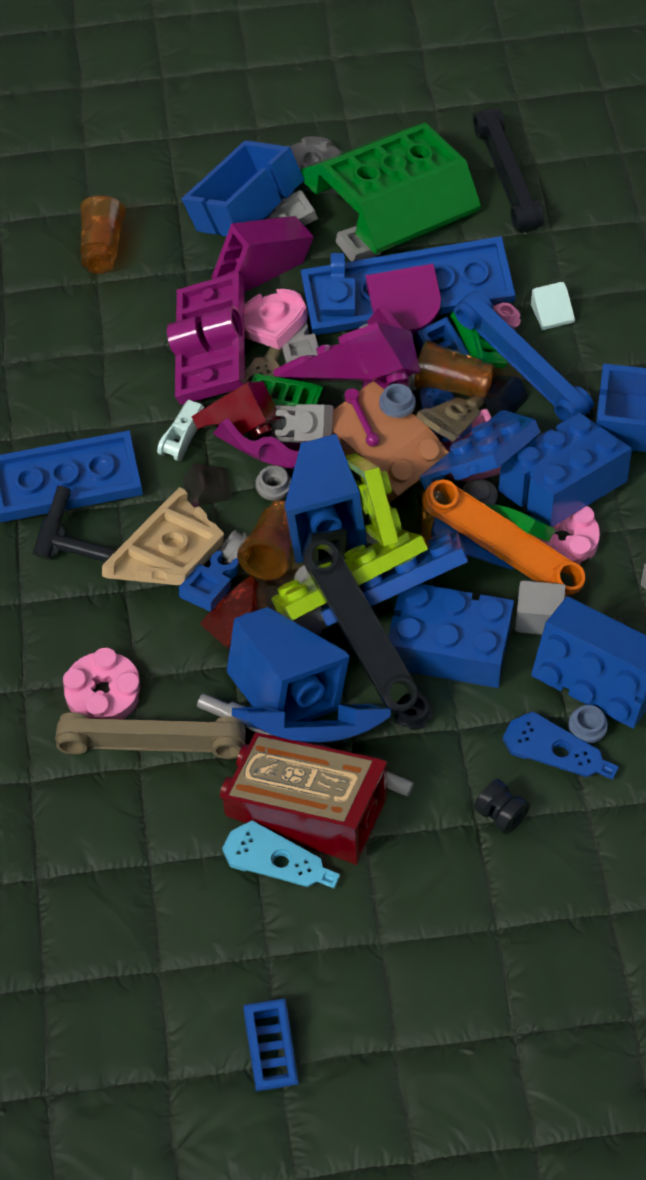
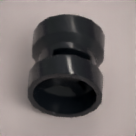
(501, 806)

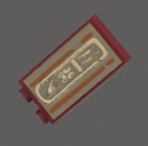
(308, 794)

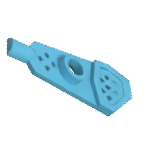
(267, 847)

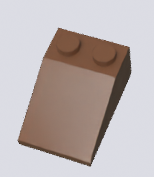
(405, 443)

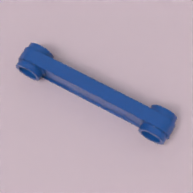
(478, 313)

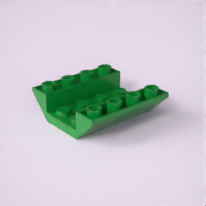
(399, 185)

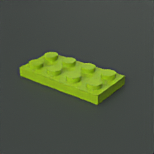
(373, 485)
(364, 563)

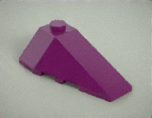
(363, 355)

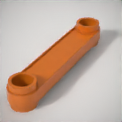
(501, 537)

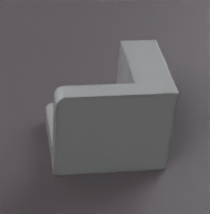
(536, 605)

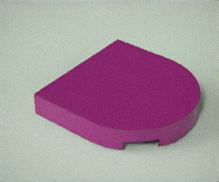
(408, 294)

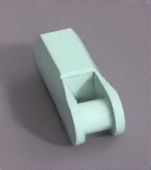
(181, 429)

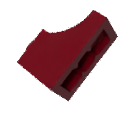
(247, 408)

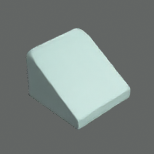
(552, 305)

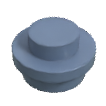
(397, 401)
(588, 723)

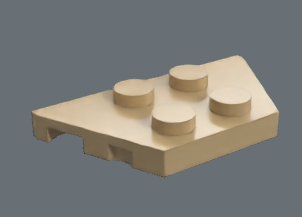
(166, 544)

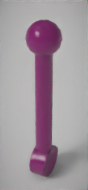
(352, 397)

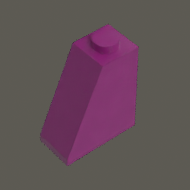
(263, 249)

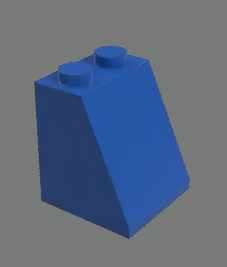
(323, 495)
(285, 666)

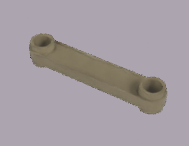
(78, 733)

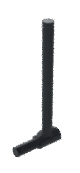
(53, 537)

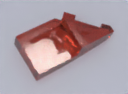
(233, 605)

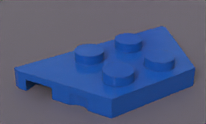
(485, 448)

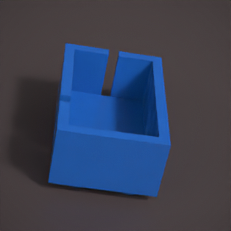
(243, 187)
(623, 404)
(565, 469)
(452, 635)
(595, 660)

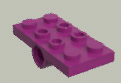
(209, 338)

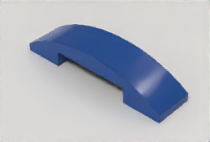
(351, 721)

